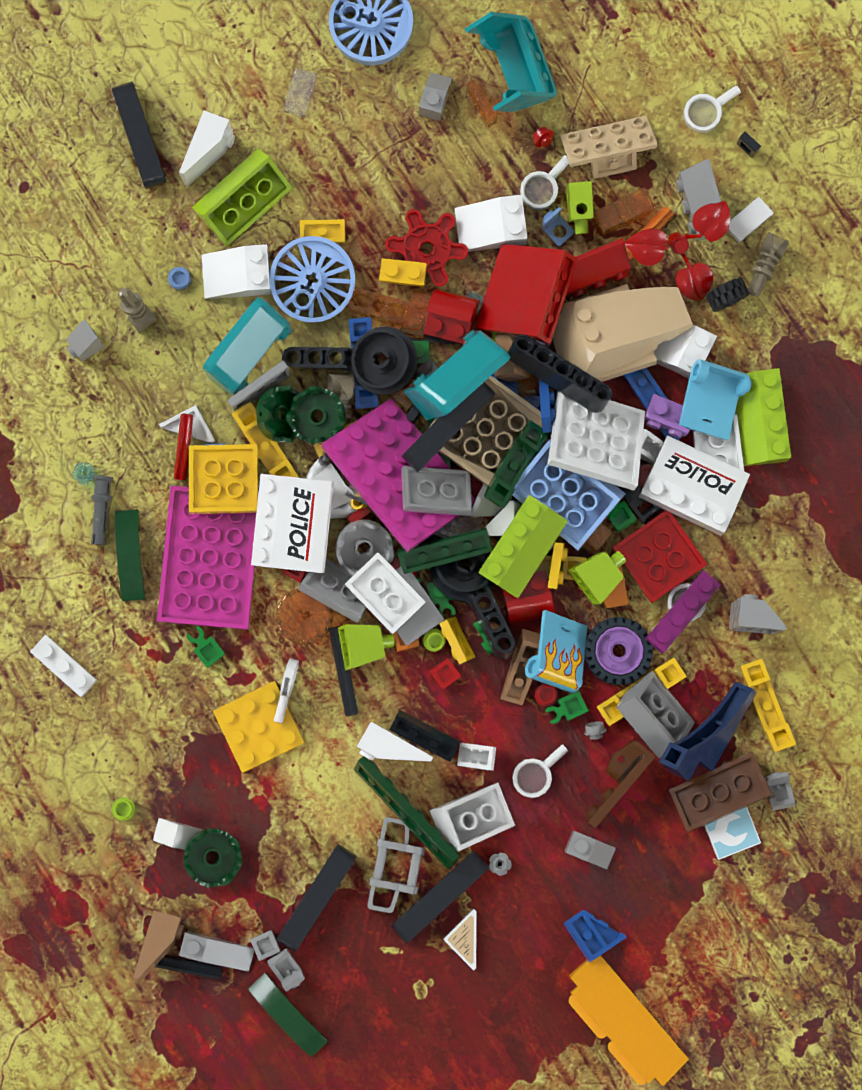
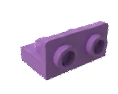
(666, 415)

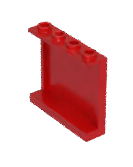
(526, 292)

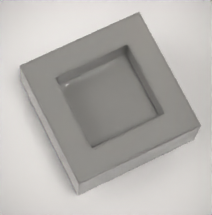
(265, 945)

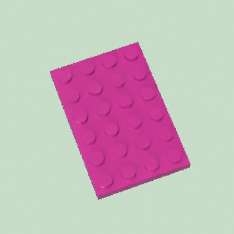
(372, 462)
(206, 566)

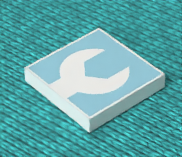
(732, 833)

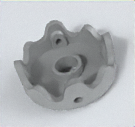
(359, 532)

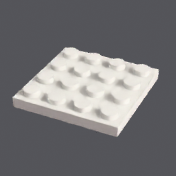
(598, 444)

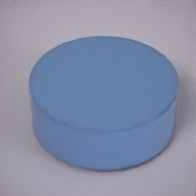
(179, 278)

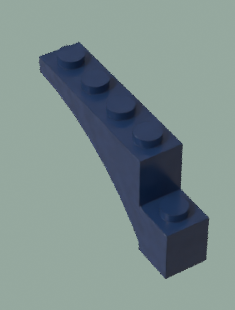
(710, 739)

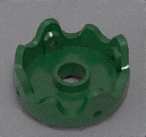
(306, 404)
(267, 413)
(228, 862)

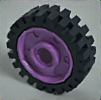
(600, 654)

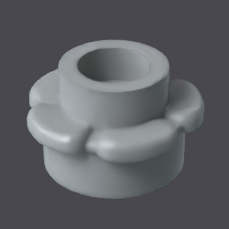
(595, 730)
(500, 870)

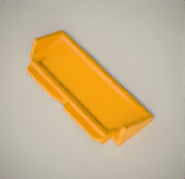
(616, 1012)

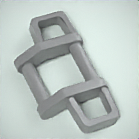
(380, 863)

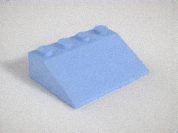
(571, 495)

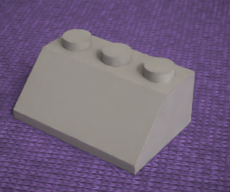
(697, 189)
(754, 616)
(655, 714)

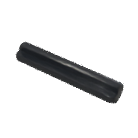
(190, 967)

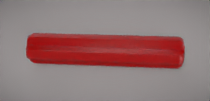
(183, 444)

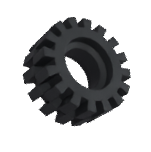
(727, 294)

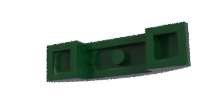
(514, 463)
(129, 555)
(287, 1015)

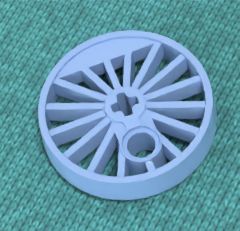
(377, 28)
(327, 249)

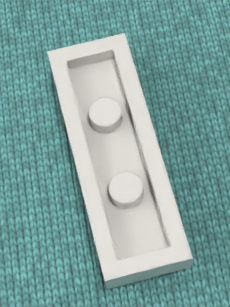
(63, 666)

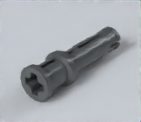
(101, 500)

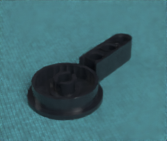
(363, 360)
(473, 589)

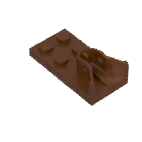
(635, 761)
(721, 792)

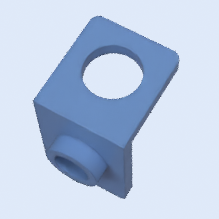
(552, 220)

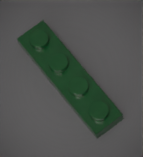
(445, 550)

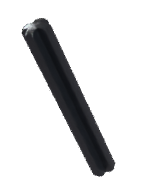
(344, 676)

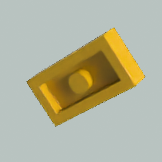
(329, 229)
(403, 272)
(556, 575)
(453, 633)

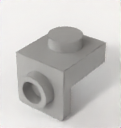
(782, 790)
(286, 969)

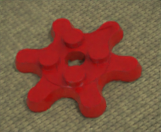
(437, 236)

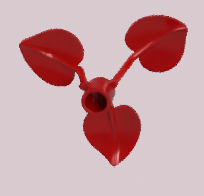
(695, 280)

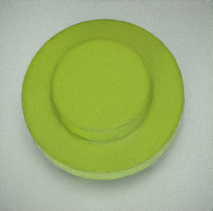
(434, 640)
(123, 809)

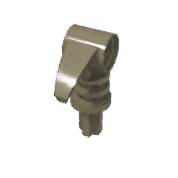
(773, 250)
(137, 311)
(343, 387)

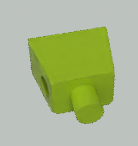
(580, 195)
(598, 575)
(363, 644)

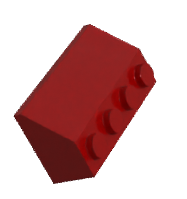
(598, 267)

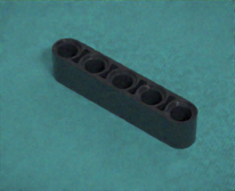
(139, 135)
(559, 373)
(445, 428)
(316, 897)
(440, 897)

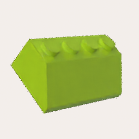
(242, 197)
(763, 420)
(523, 546)

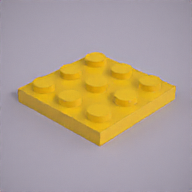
(223, 479)
(252, 730)

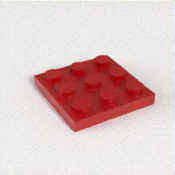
(660, 556)

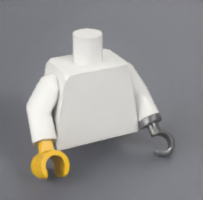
(341, 505)

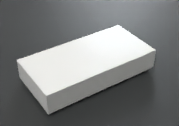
(749, 219)

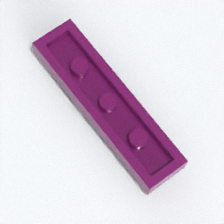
(682, 612)

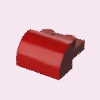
(450, 315)
(531, 602)

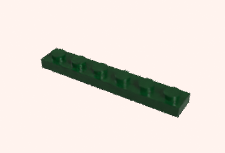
(412, 818)

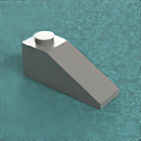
(216, 951)

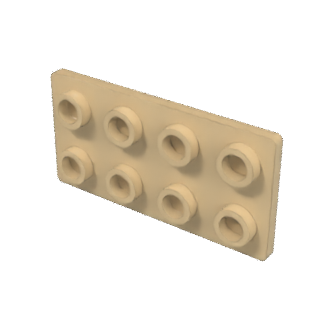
(610, 146)

